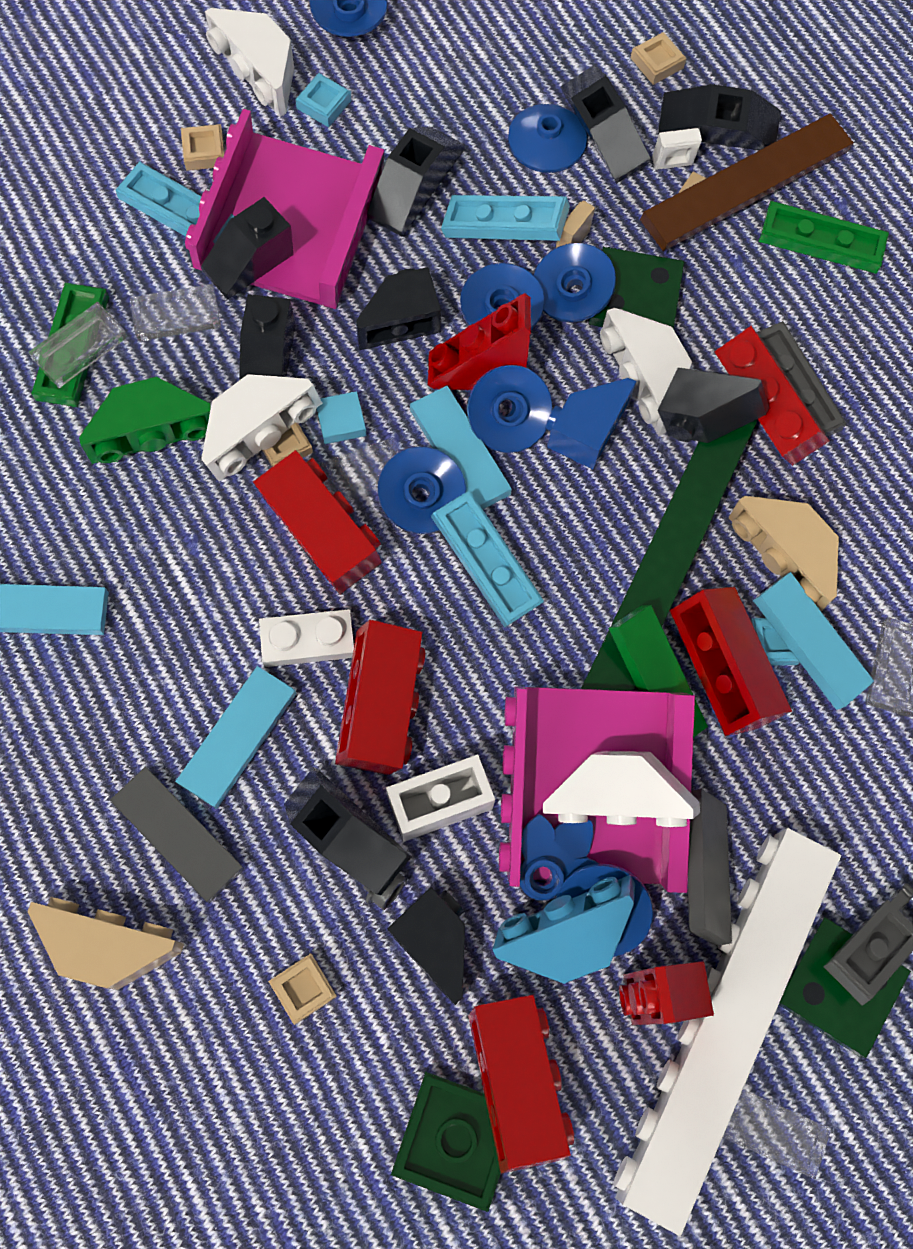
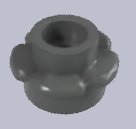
(389, 894)

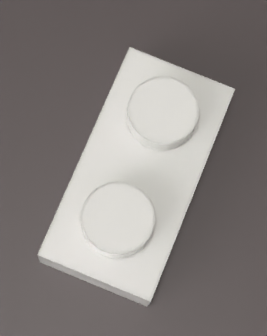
(306, 638)

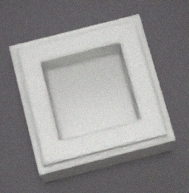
(676, 148)

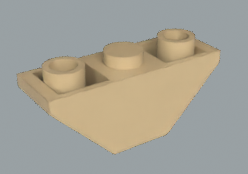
(792, 541)
(100, 948)

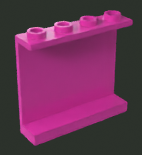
(312, 190)
(558, 733)

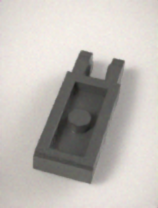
(875, 949)

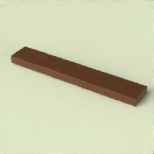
(745, 182)

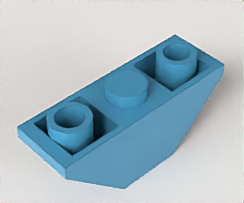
(570, 933)

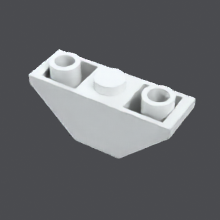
(256, 53)
(646, 354)
(253, 419)
(623, 788)

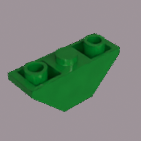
(144, 419)

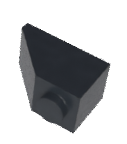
(248, 248)
(400, 310)
(266, 336)
(710, 404)
(435, 940)

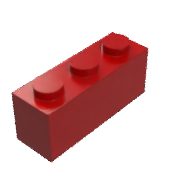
(788, 417)
(319, 520)
(730, 660)
(380, 698)
(520, 1084)

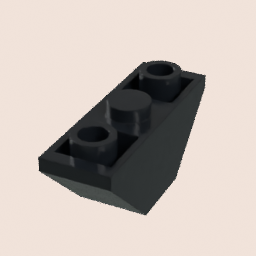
(722, 114)
(606, 122)
(412, 176)
(344, 833)

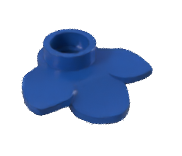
(558, 849)

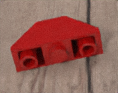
(487, 344)
(666, 994)

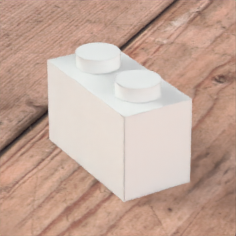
(440, 798)

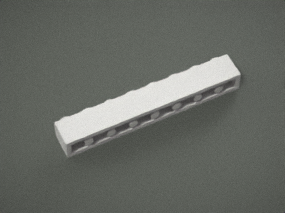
(721, 1049)

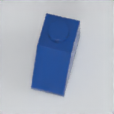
(588, 421)

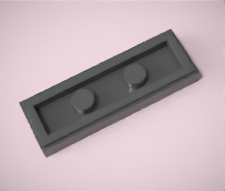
(803, 377)
(177, 835)
(709, 872)

